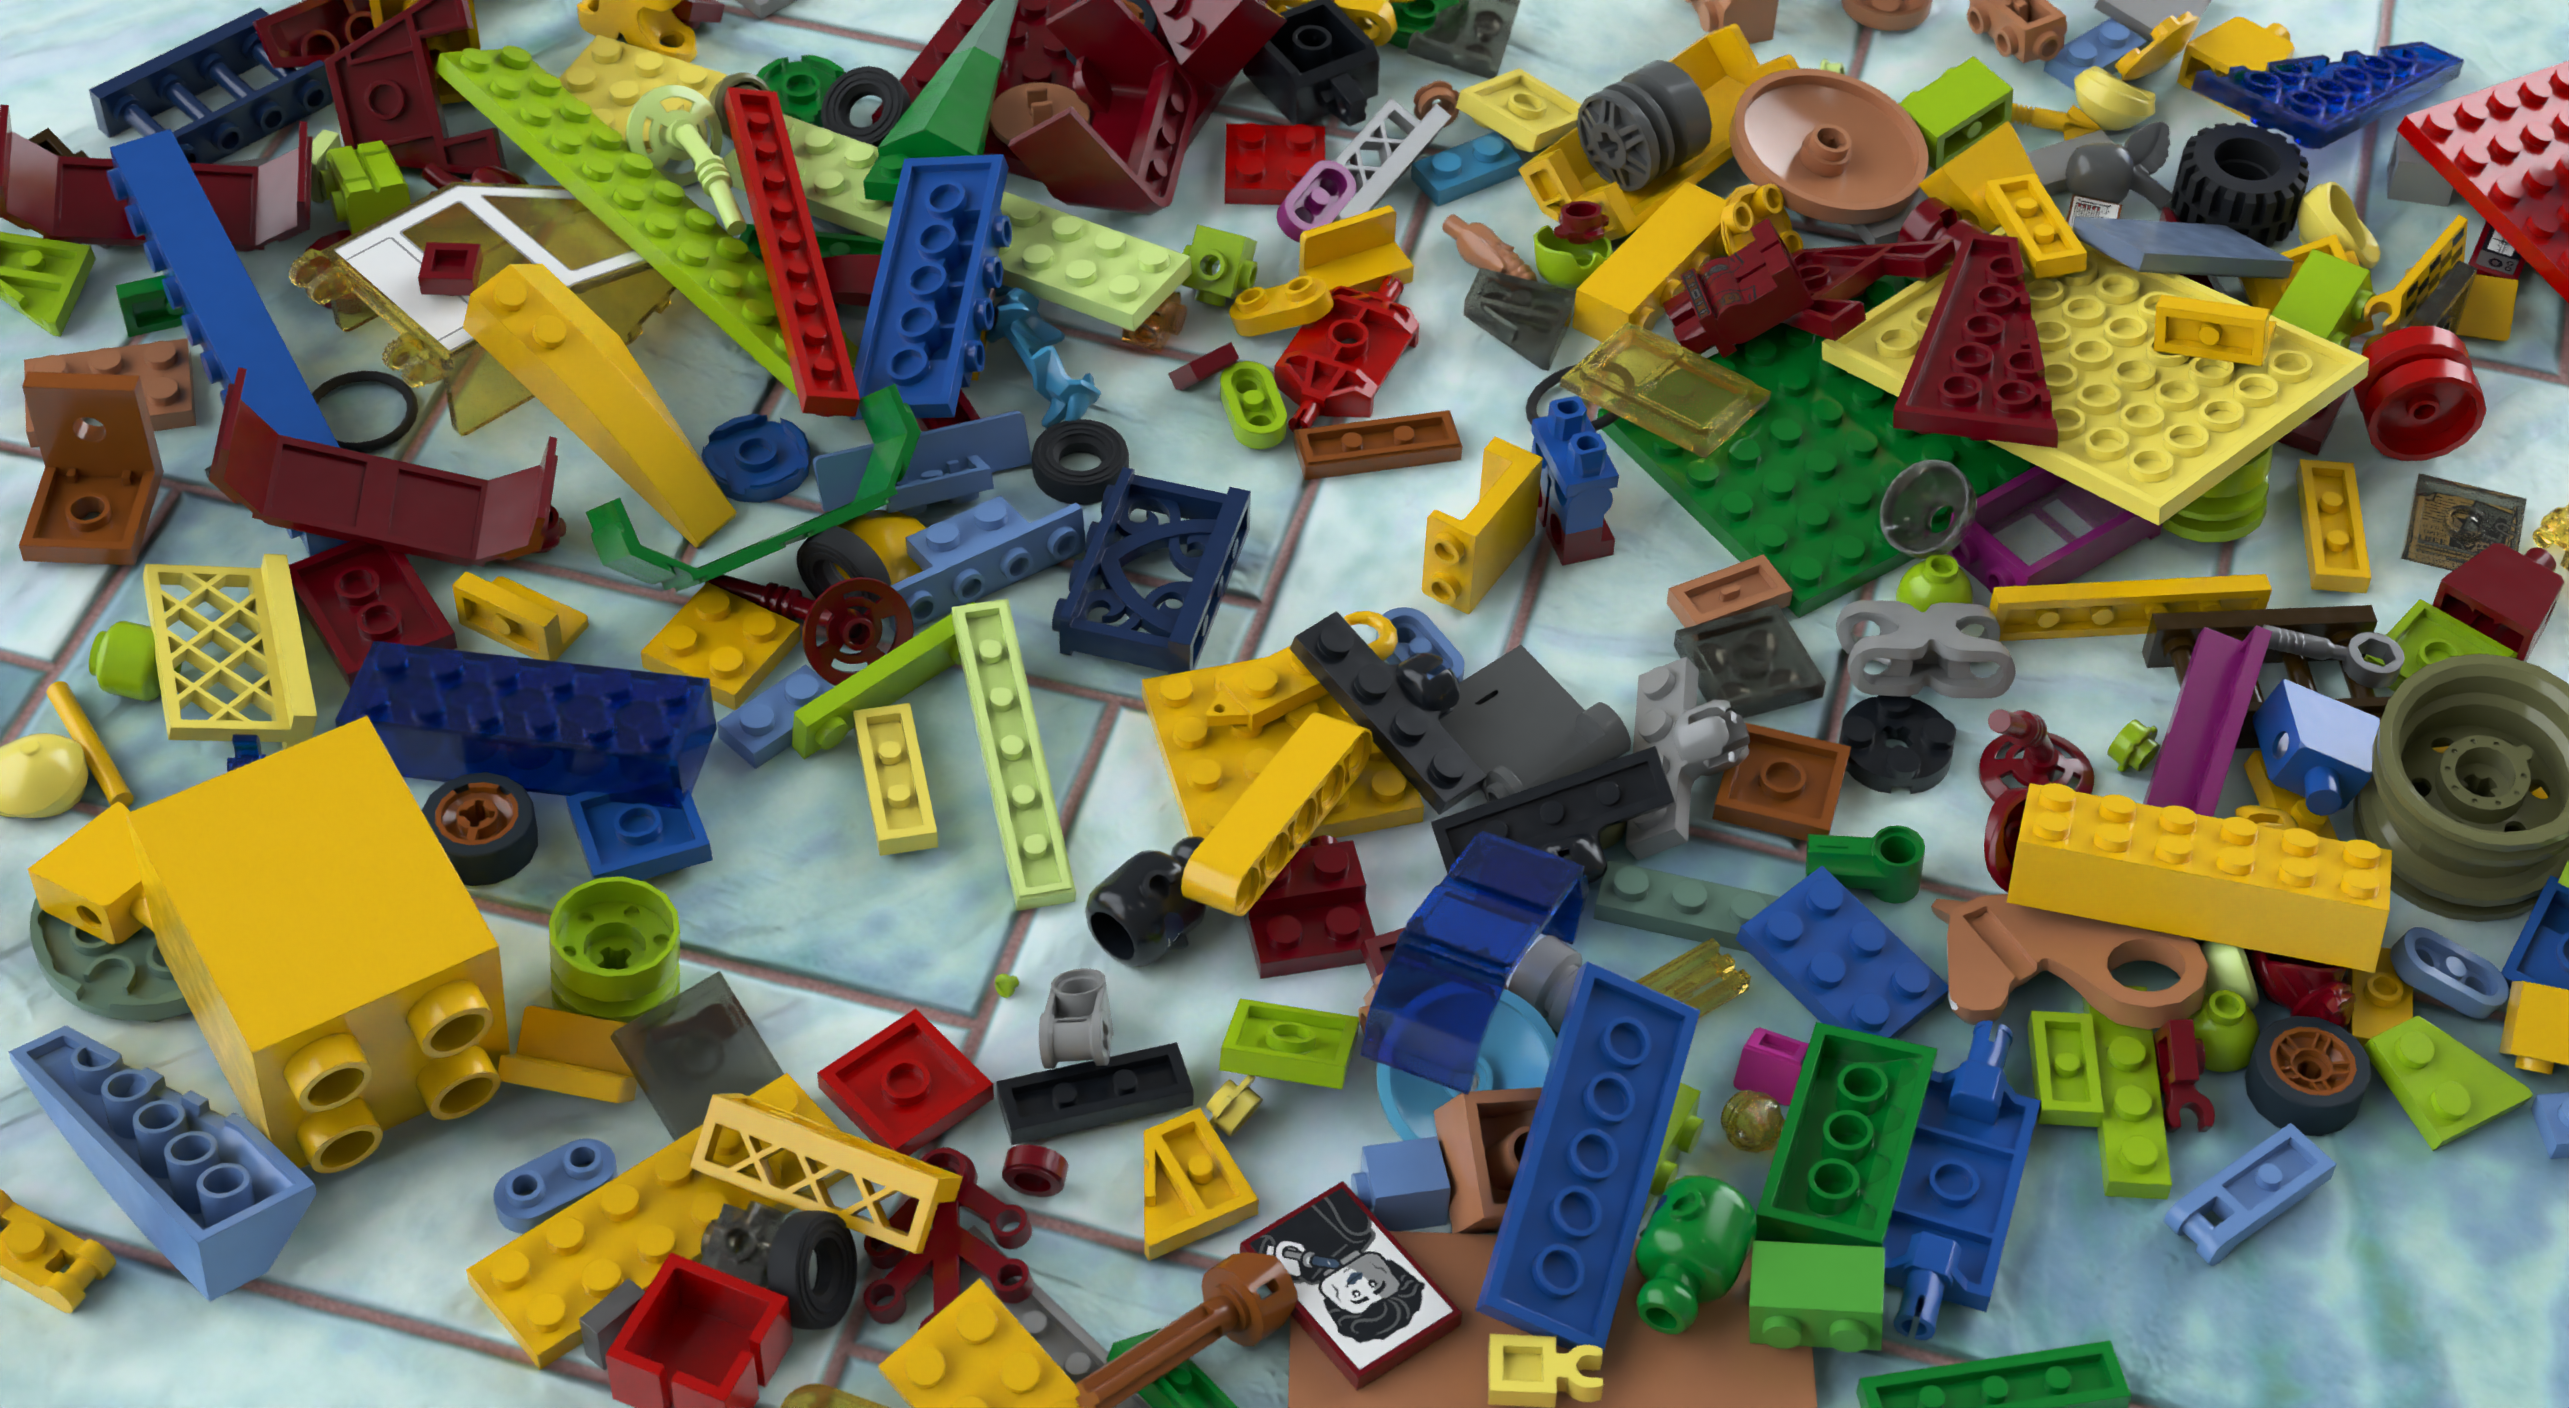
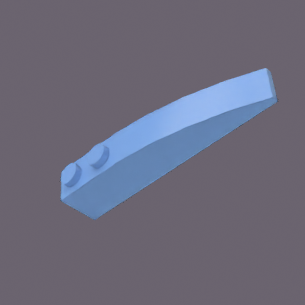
(188, 1177)

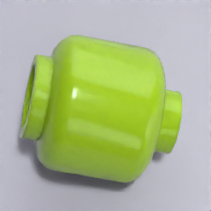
(126, 661)

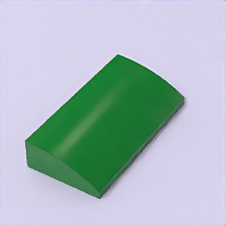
(1845, 1139)

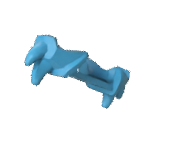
(1033, 341)

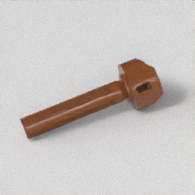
(1228, 1309)

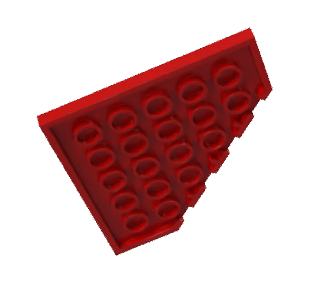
(2509, 161)

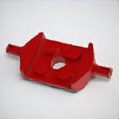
(1342, 377)

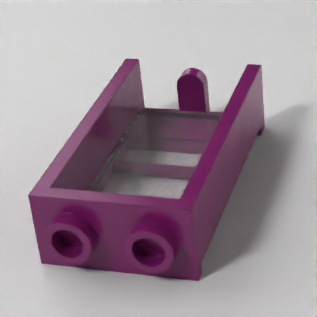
(2044, 532)

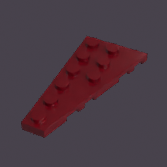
(1980, 354)

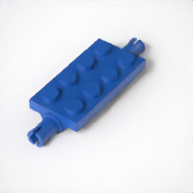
(1959, 1186)

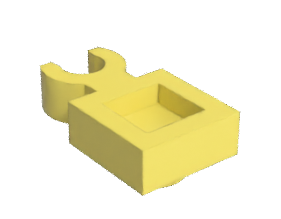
(1530, 1372)

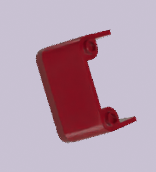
(1140, 119)

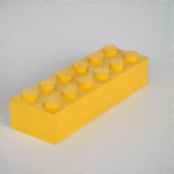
(2202, 876)

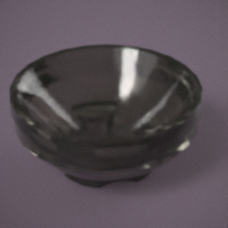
(1915, 499)

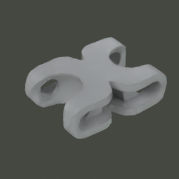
(1925, 649)

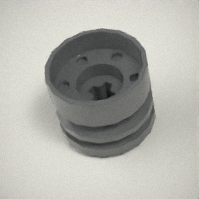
(1644, 125)

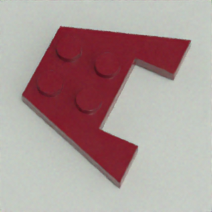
(390, 92)
(1846, 271)

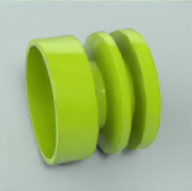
(2229, 508)
(614, 949)

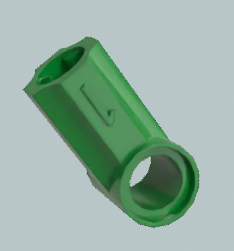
(1884, 864)

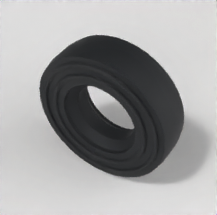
(858, 84)
(1078, 437)
(846, 550)
(835, 1274)

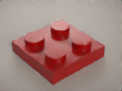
(1269, 160)
(905, 1085)

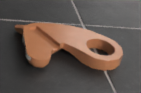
(2006, 944)

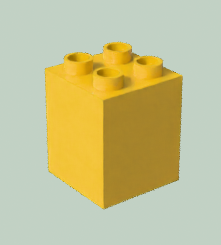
(325, 946)

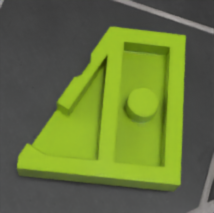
(43, 277)
(2442, 1081)

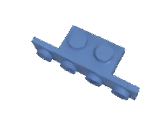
(946, 465)
(982, 554)

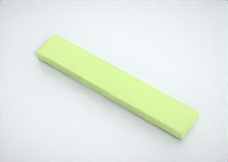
(1013, 755)

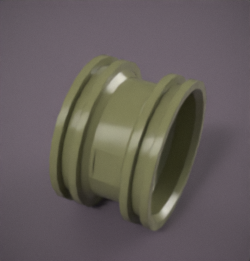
(2465, 819)

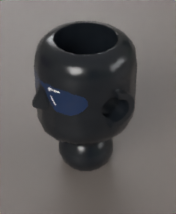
(1141, 906)

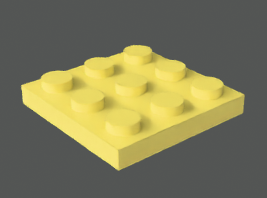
(616, 75)

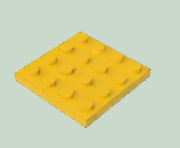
(1219, 762)

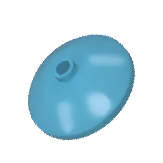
(1511, 1057)

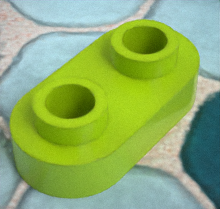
(1253, 405)

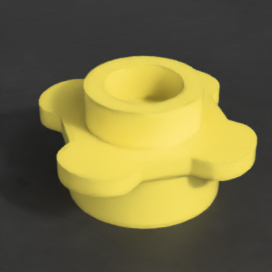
(1233, 1105)

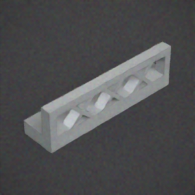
(1392, 165)

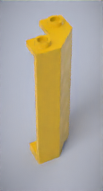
(1723, 70)

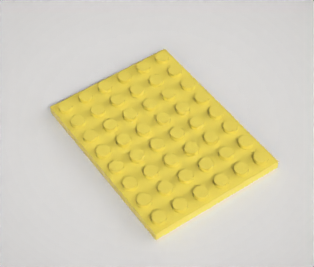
(2128, 418)

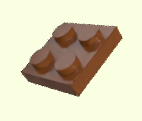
(1783, 784)

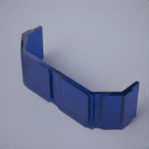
(1461, 952)

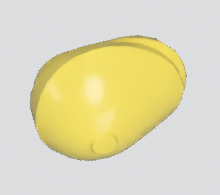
(2111, 101)
(2330, 211)
(41, 776)

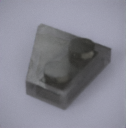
(1468, 36)
(1521, 313)

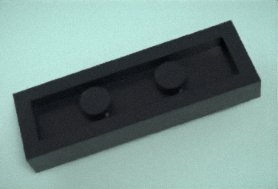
(1094, 1095)

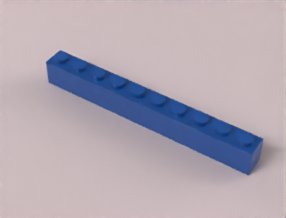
(214, 292)

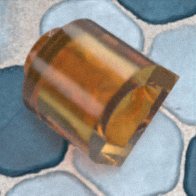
(1159, 326)

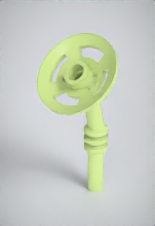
(686, 141)

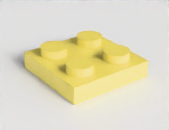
(1520, 109)

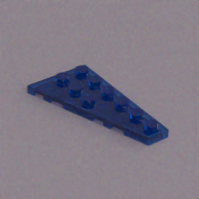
(2327, 99)

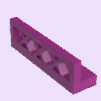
(2207, 720)

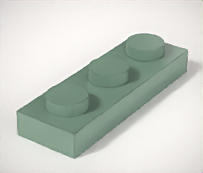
(1676, 904)

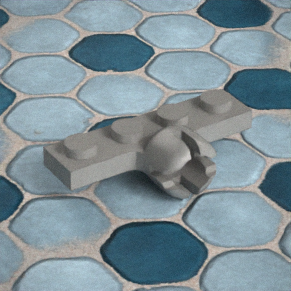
(1689, 745)

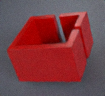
(699, 1340)

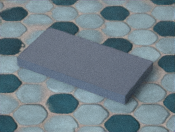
(2181, 248)

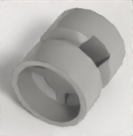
(1547, 978)

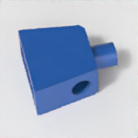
(2315, 746)

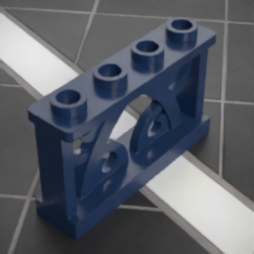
(1178, 635)

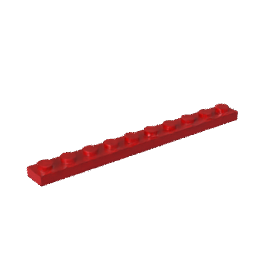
(791, 255)

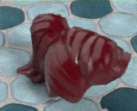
(2303, 986)

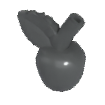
(2110, 169)

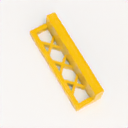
(829, 1146)

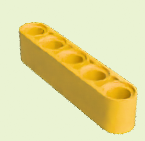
(1276, 814)

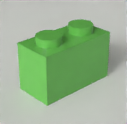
(1816, 1296)

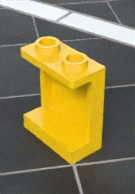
(1473, 553)

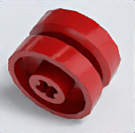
(2419, 394)

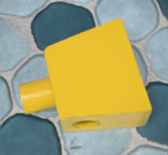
(2232, 45)
(1963, 178)
(95, 879)

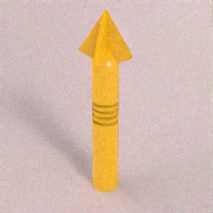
(2072, 123)

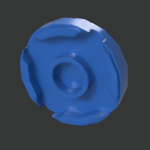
(757, 458)

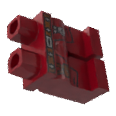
(1738, 295)

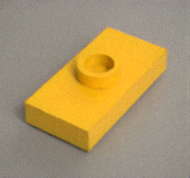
(2380, 999)

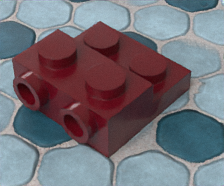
(1312, 912)

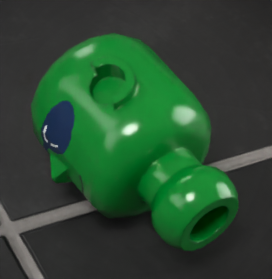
(1692, 1250)

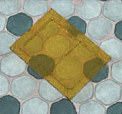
(1666, 389)

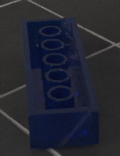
(536, 722)

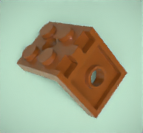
(90, 468)

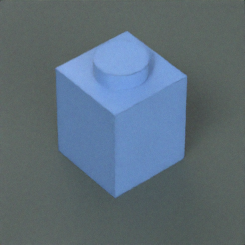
(1404, 1184)

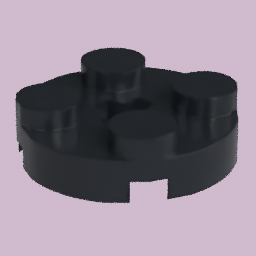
(1900, 718)

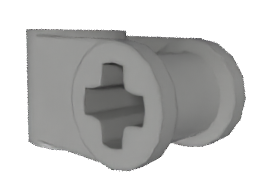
(1076, 1020)

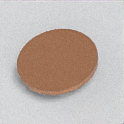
(1030, 105)

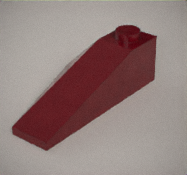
(312, 30)

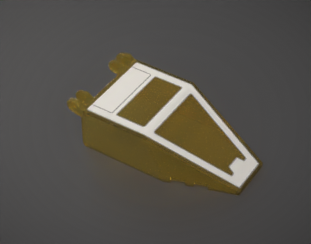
(515, 224)

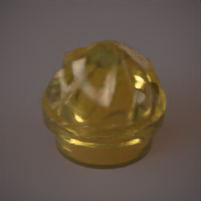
(1752, 1121)

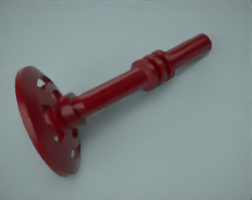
(831, 612)
(2040, 757)

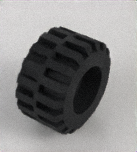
(2241, 181)

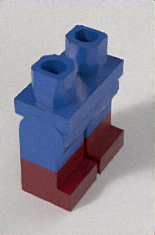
(1574, 482)

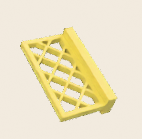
(277, 639)

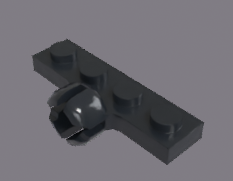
(1396, 706)
(1567, 812)

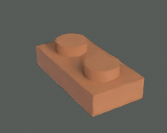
(1729, 592)

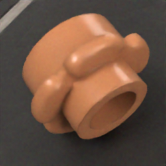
(1436, 90)

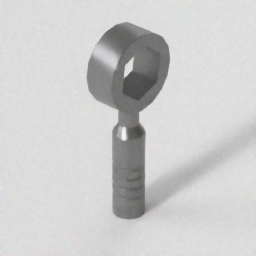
(2353, 664)

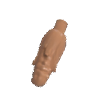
(1484, 249)

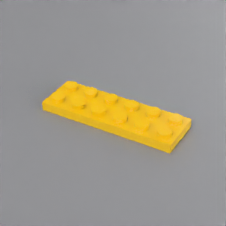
(626, 1231)

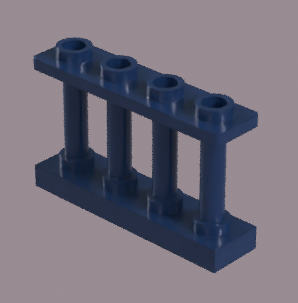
(199, 66)

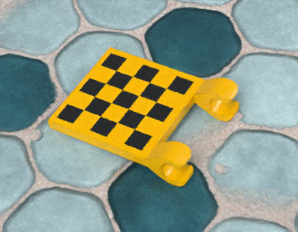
(2420, 281)

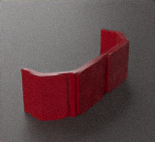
(75, 204)
(376, 497)

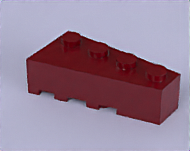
(1216, 35)

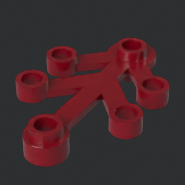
(949, 1245)

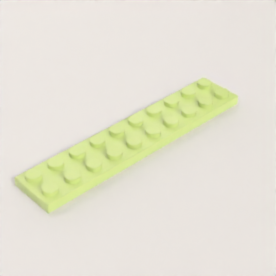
(1049, 250)

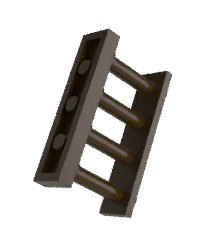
(2174, 635)

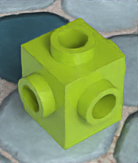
(1232, 253)

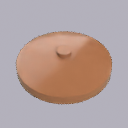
(1829, 145)

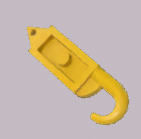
(1283, 682)

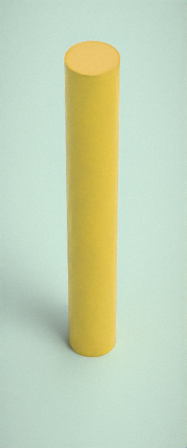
(95, 753)

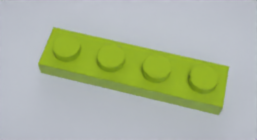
(2132, 1125)

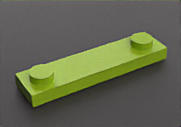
(830, 716)

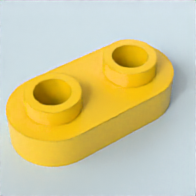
(1281, 306)

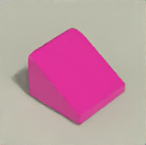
(1770, 1064)

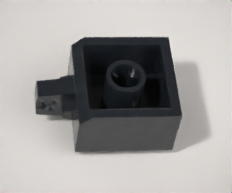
(1317, 65)

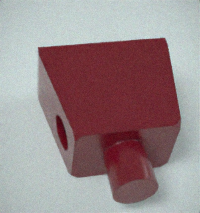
(2504, 595)

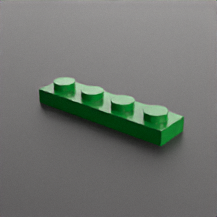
(2040, 1379)

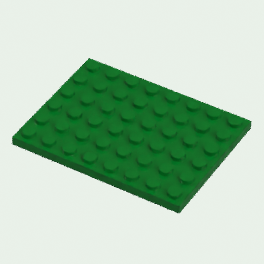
(1809, 465)

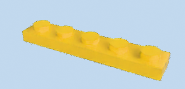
(2117, 606)

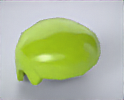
(1567, 263)

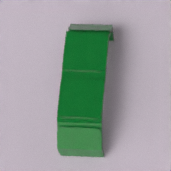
(894, 440)

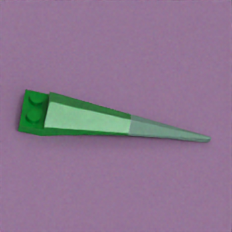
(952, 109)

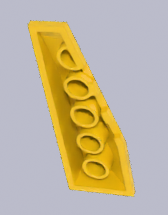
(596, 391)

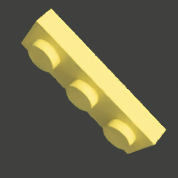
(895, 779)

